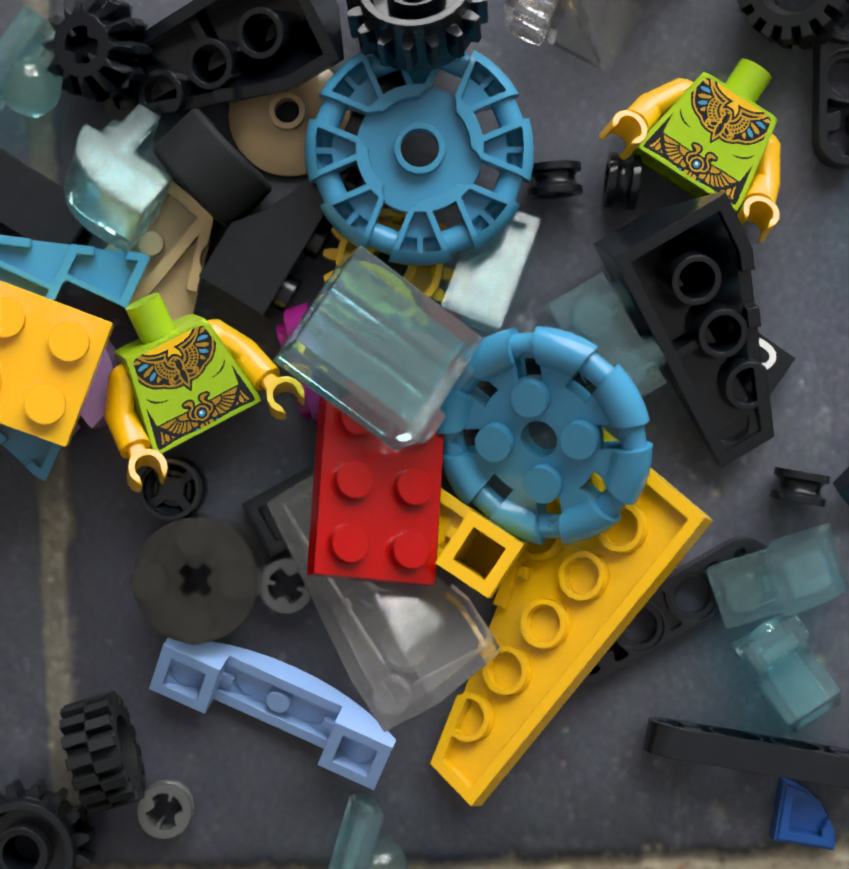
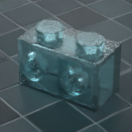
(600, 314)

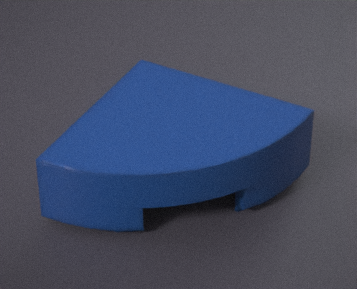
(800, 817)

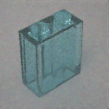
(380, 351)

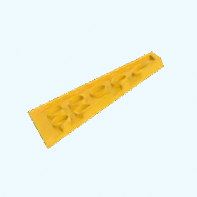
(553, 627)

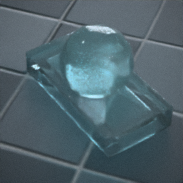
(23, 73)
(488, 277)
(358, 842)

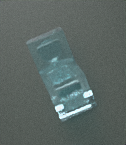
(112, 183)
(784, 578)
(787, 672)

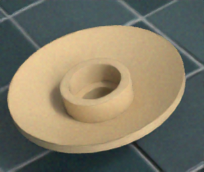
(274, 144)

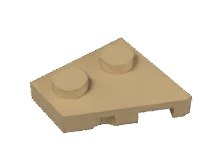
(177, 250)

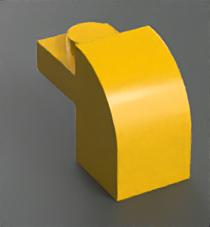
(474, 546)

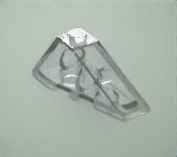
(395, 640)

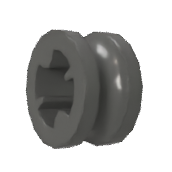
(283, 603)
(159, 828)

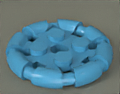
(425, 189)
(576, 417)

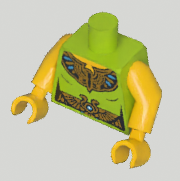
(709, 140)
(182, 382)

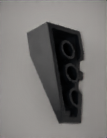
(232, 53)
(696, 300)

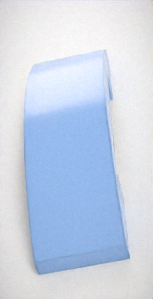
(279, 696)

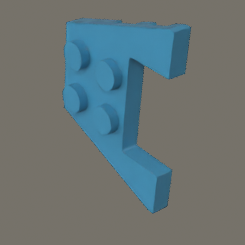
(44, 271)

